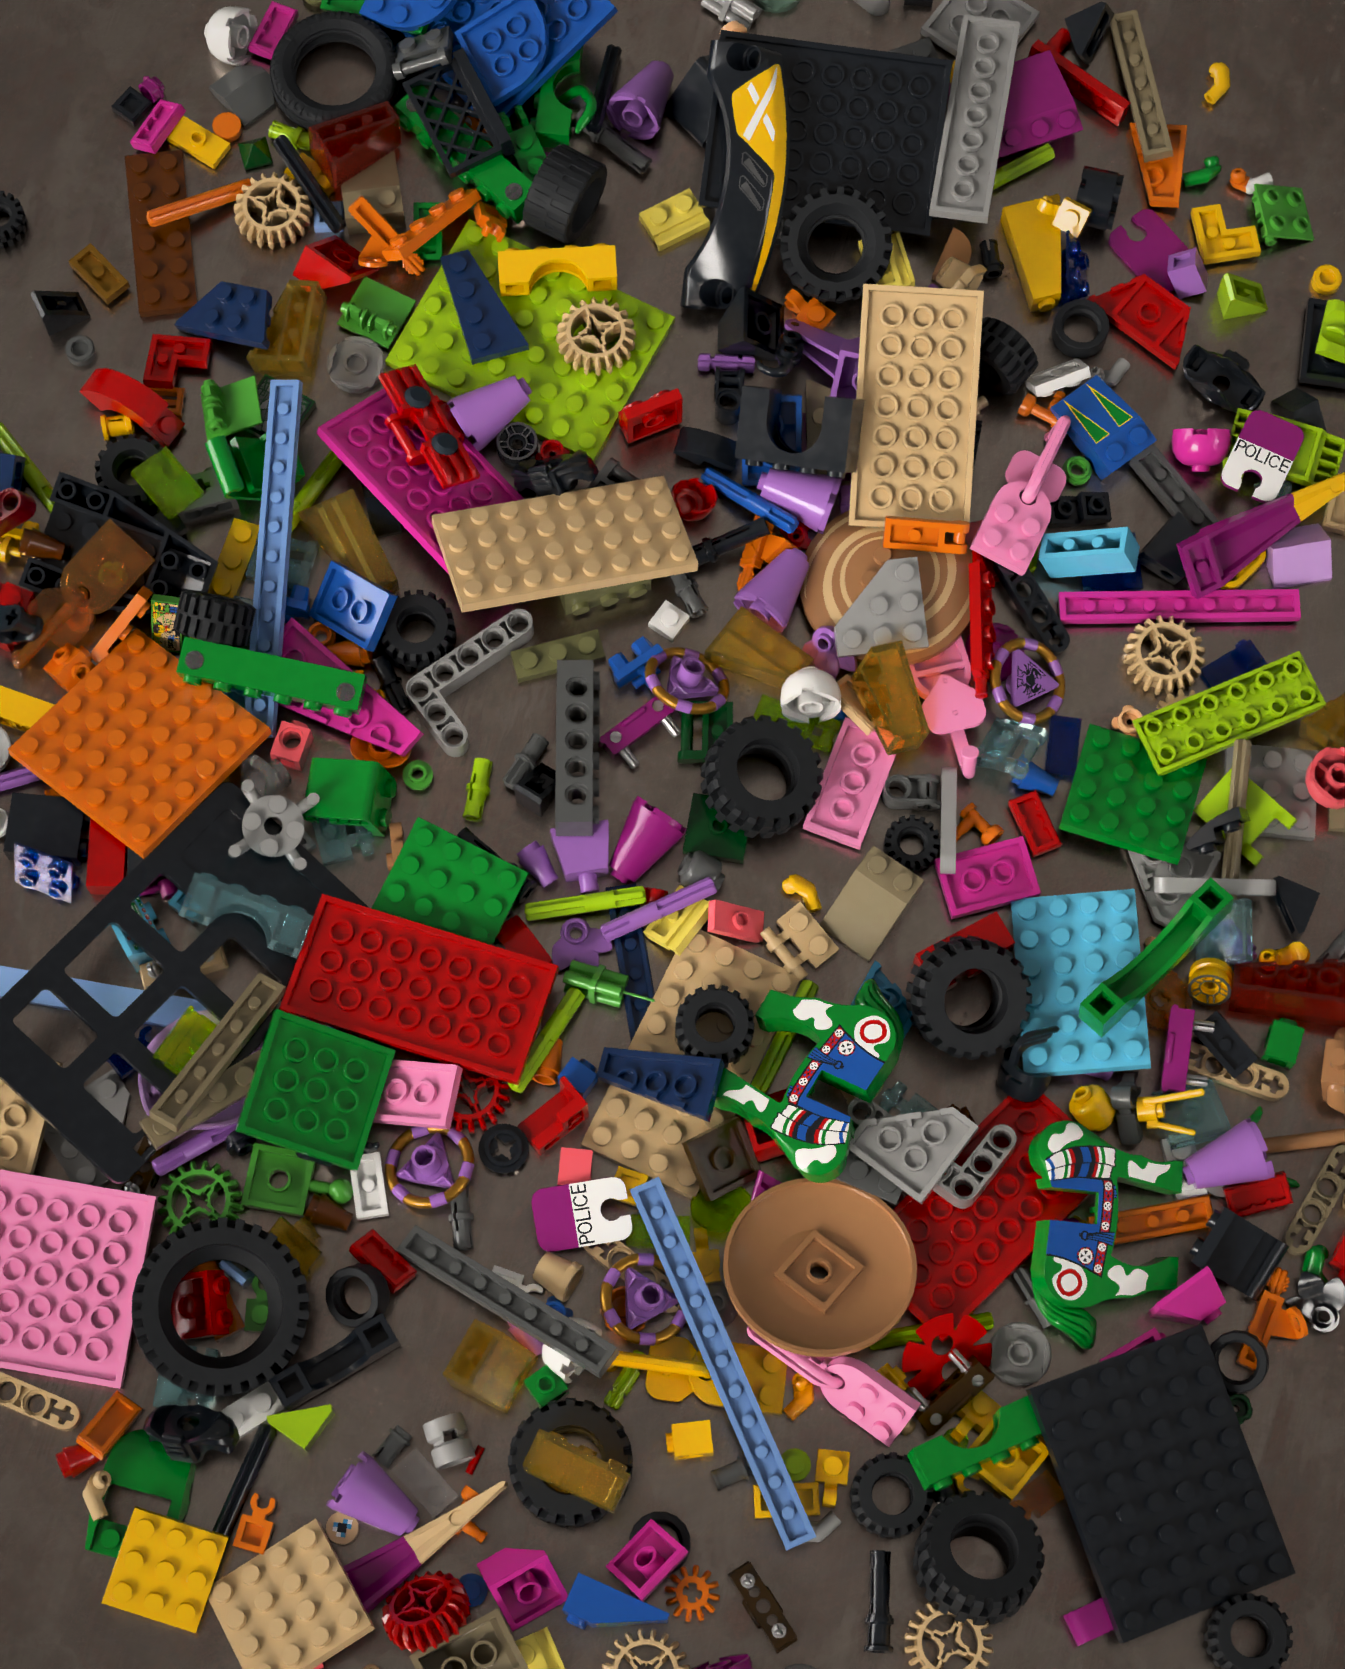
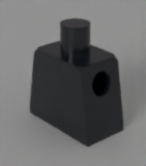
(1161, 552)

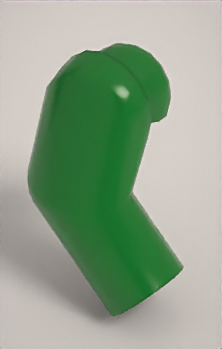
(1204, 175)
(1315, 1260)

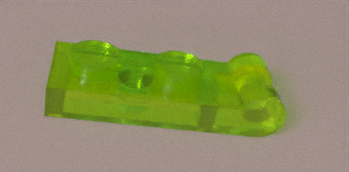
(771, 707)

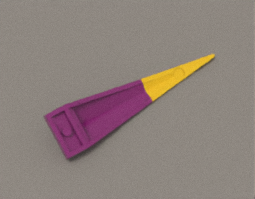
(1231, 544)

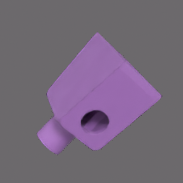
(584, 856)

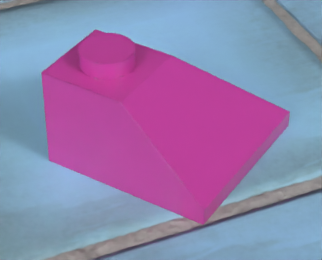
(1192, 1301)
(522, 1584)

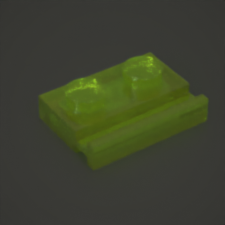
(167, 483)
(184, 1040)

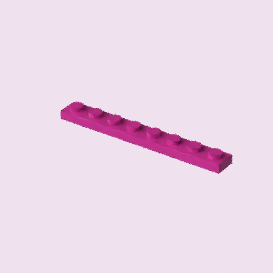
(1217, 606)

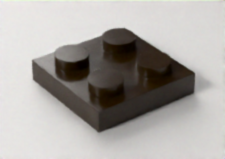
(722, 1158)

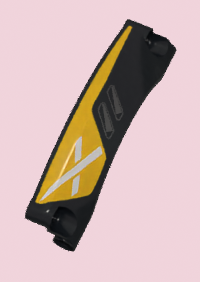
(751, 204)

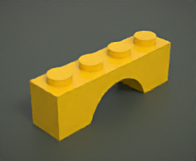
(523, 268)

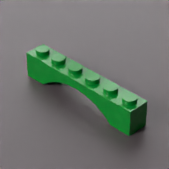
(1185, 931)

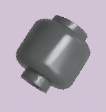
(700, 866)

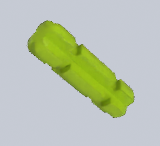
(622, 1386)

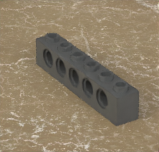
(569, 817)

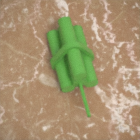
(598, 983)

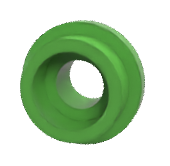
(1080, 463)
(420, 783)

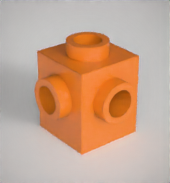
(69, 665)

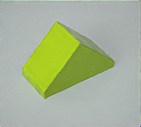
(1240, 297)
(303, 1425)

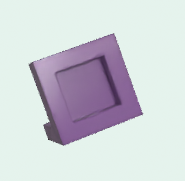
(1187, 273)

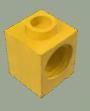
(690, 1440)

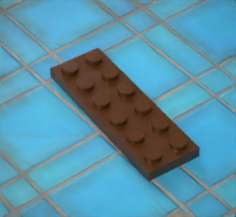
(162, 252)

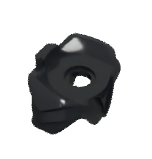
(1204, 366)
(554, 473)
(210, 1431)

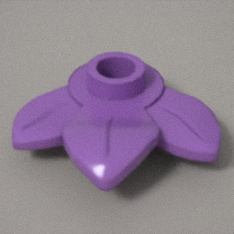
(825, 654)
(583, 949)

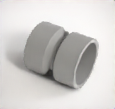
(451, 1452)

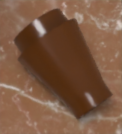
(38, 544)
(327, 1212)

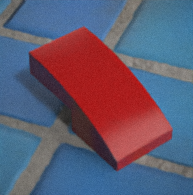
(518, 938)

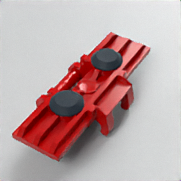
(423, 410)

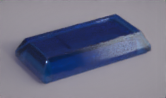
(1063, 745)

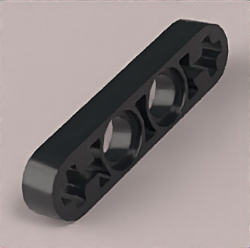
(1036, 600)

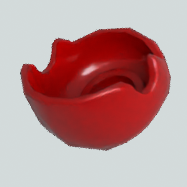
(694, 499)

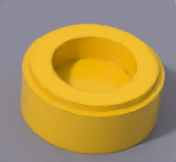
(1326, 279)

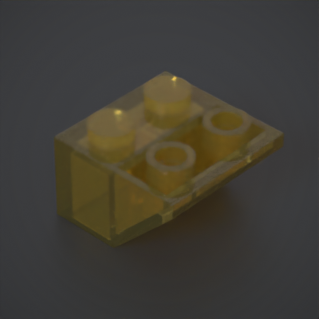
(489, 1366)

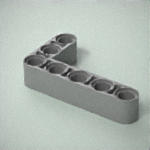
(462, 674)
(958, 1175)

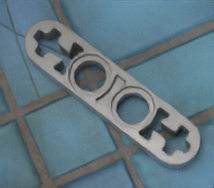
(948, 820)
(1242, 887)

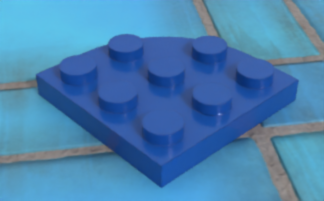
(406, 14)
(506, 47)

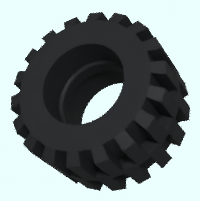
(1004, 357)
(120, 457)
(416, 608)
(214, 618)
(721, 1002)
(867, 1512)
(1267, 1615)

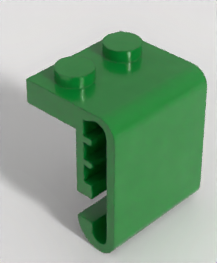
(241, 466)
(351, 793)

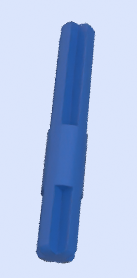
(750, 500)

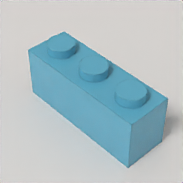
(1089, 552)

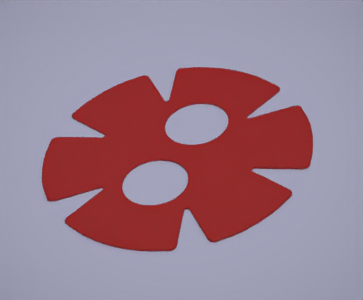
(922, 1357)

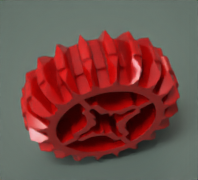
(479, 1116)
(426, 1611)

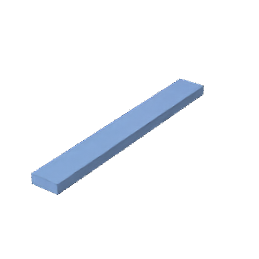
(110, 997)

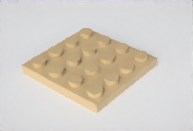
(290, 1604)

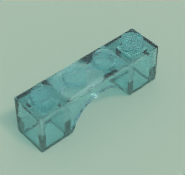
(282, 925)

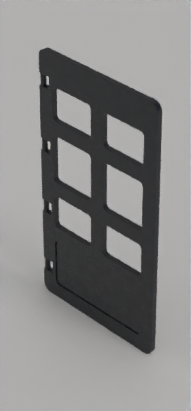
(194, 846)

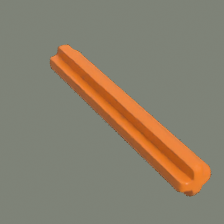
(195, 203)

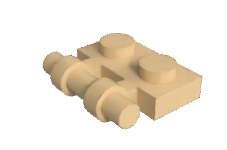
(806, 936)

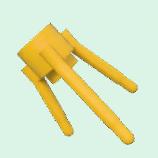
(1153, 1107)

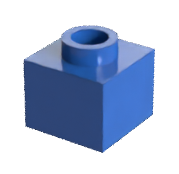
(580, 1075)

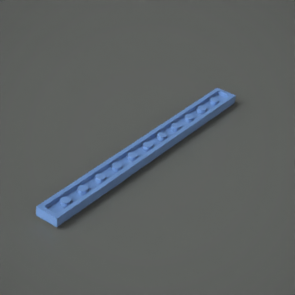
(275, 532)
(723, 1364)

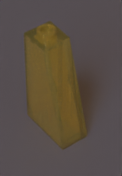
(349, 538)

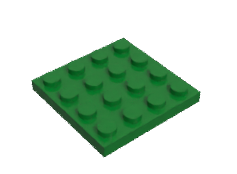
(1124, 800)
(450, 884)
(315, 1090)

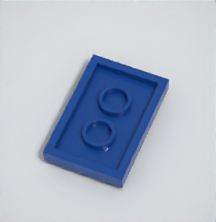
(352, 606)

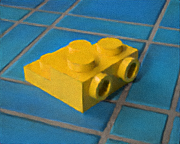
(1013, 1473)

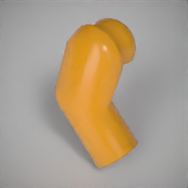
(803, 1397)

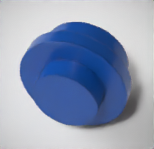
(475, 1588)

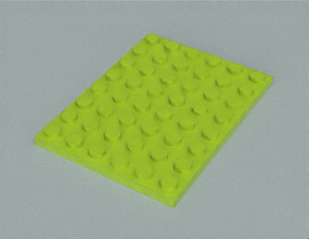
(564, 402)

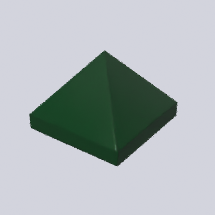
(255, 153)

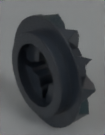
(507, 1134)

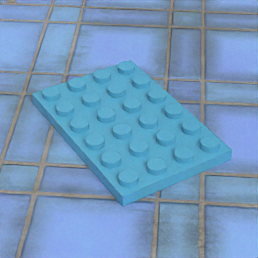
(1067, 952)

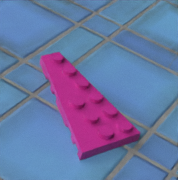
(378, 719)

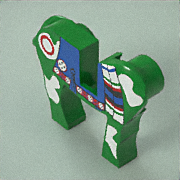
(852, 1053)
(1074, 1259)

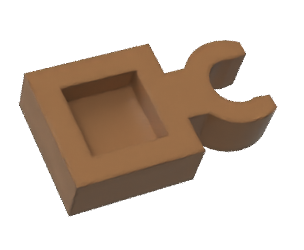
(397, 843)

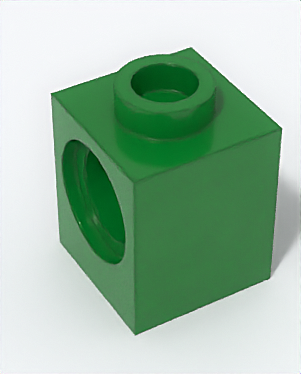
(1282, 1043)
(545, 1386)

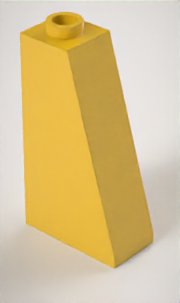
(1035, 252)

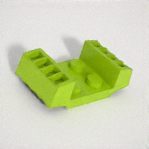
(1316, 458)

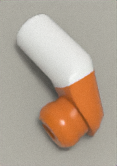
(1245, 183)

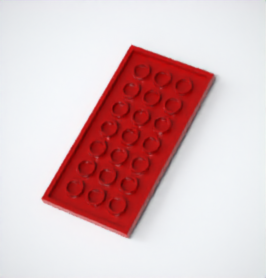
(420, 989)
(976, 1248)

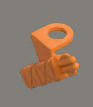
(381, 233)
(757, 551)
(1272, 1320)

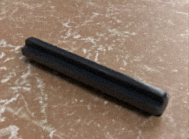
(604, 87)
(309, 184)
(244, 1479)

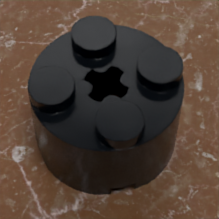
(1101, 193)

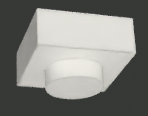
(669, 621)

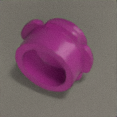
(152, 88)

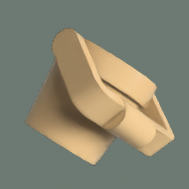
(959, 275)

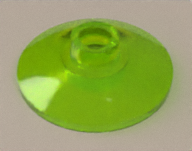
(721, 1212)

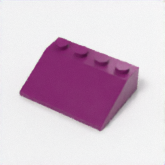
(1037, 106)

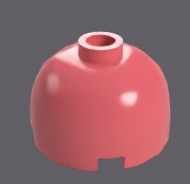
(1327, 778)

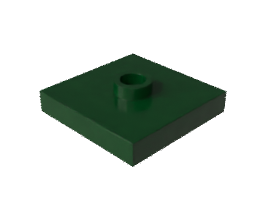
(710, 835)

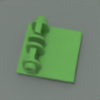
(1281, 213)
(376, 312)
(230, 407)

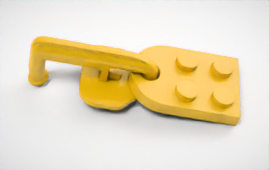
(678, 1370)

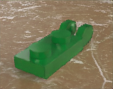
(527, 147)

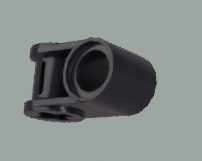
(728, 391)
(18, 625)

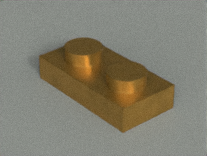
(99, 273)

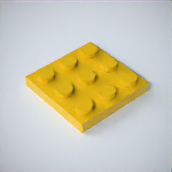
(165, 1569)

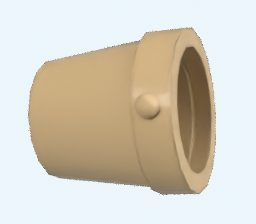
(558, 1275)

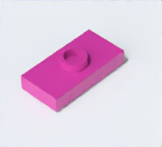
(273, 26)
(157, 126)

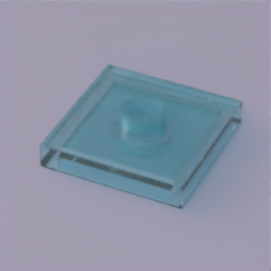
(1231, 937)
(1200, 1113)

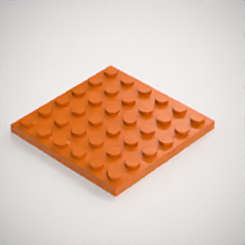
(139, 743)

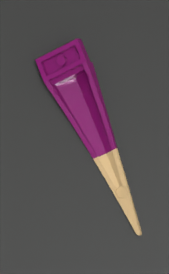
(387, 1567)

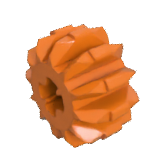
(701, 1587)

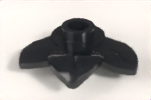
(1319, 1296)

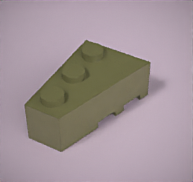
(581, 602)

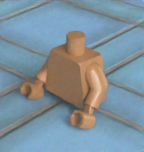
(1334, 1072)

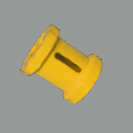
(116, 426)

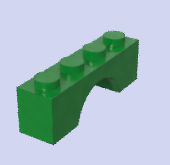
(554, 119)
(940, 1460)

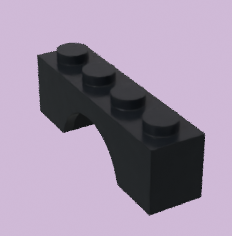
(328, 1368)

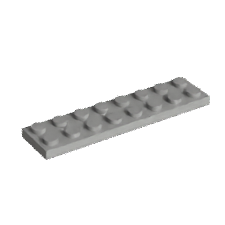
(975, 119)

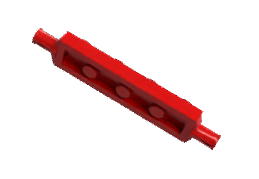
(981, 625)

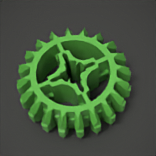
(209, 1191)

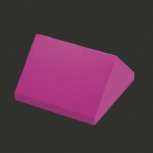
(647, 1560)

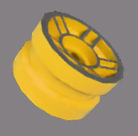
(1210, 981)

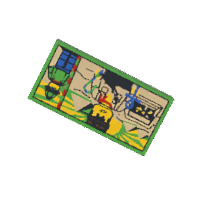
(162, 622)

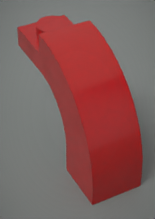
(125, 395)

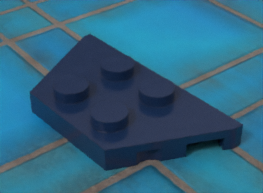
(231, 315)

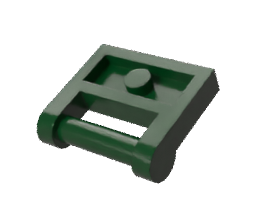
(712, 727)

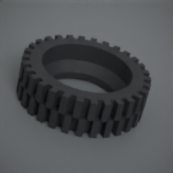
(210, 1242)

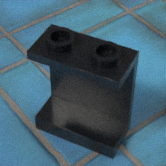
(48, 826)

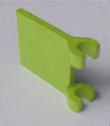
(1260, 808)

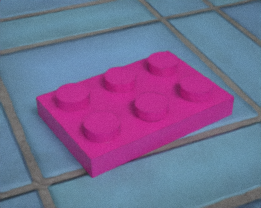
(989, 878)

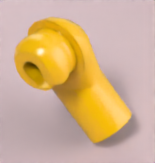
(1221, 76)
(805, 888)

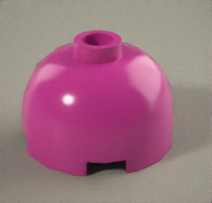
(1201, 447)

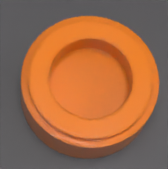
(227, 126)

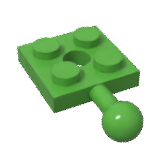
(294, 1196)

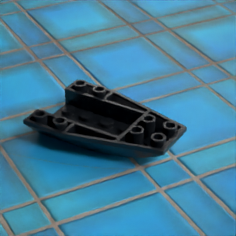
(80, 513)

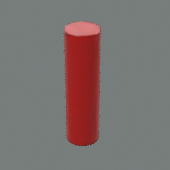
(473, 1462)

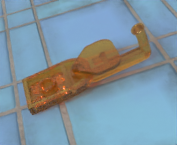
(106, 568)

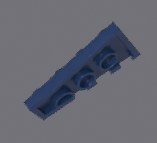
(481, 314)
(669, 1079)

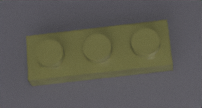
(542, 658)

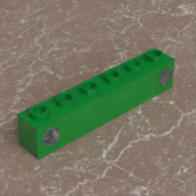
(494, 179)
(271, 676)

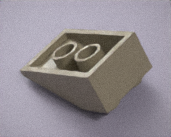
(381, 187)
(871, 903)
(479, 1645)

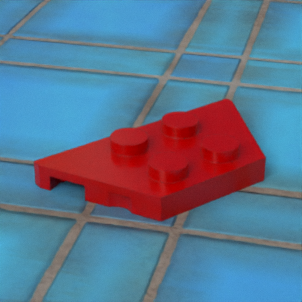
(1148, 316)

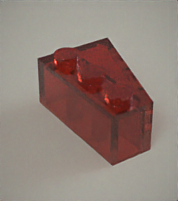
(354, 141)

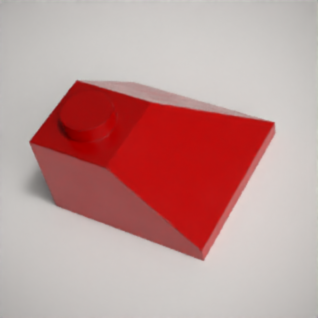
(331, 263)

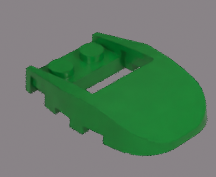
(146, 1469)

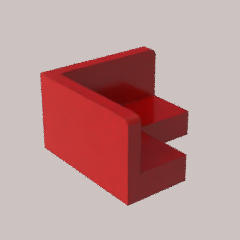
(555, 1118)

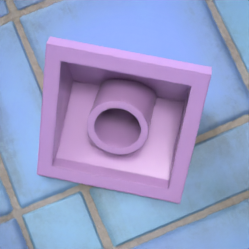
(1300, 557)

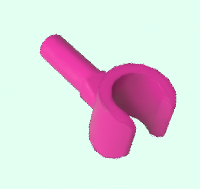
(164, 887)

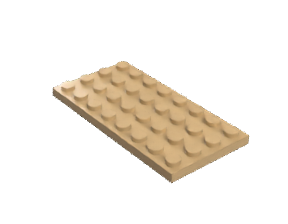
(918, 403)
(563, 543)
(647, 1133)

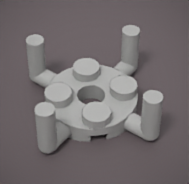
(281, 808)

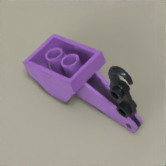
(830, 352)

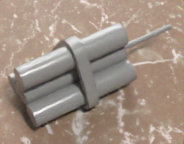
(734, 10)

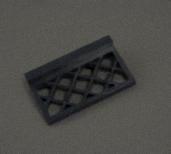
(482, 110)

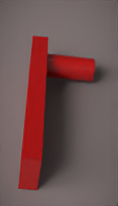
(1082, 84)

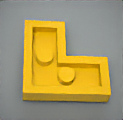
(1222, 244)

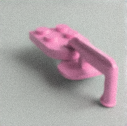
(1023, 507)
(950, 701)
(853, 1390)

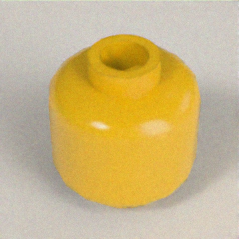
(1092, 1107)

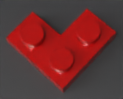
(171, 352)

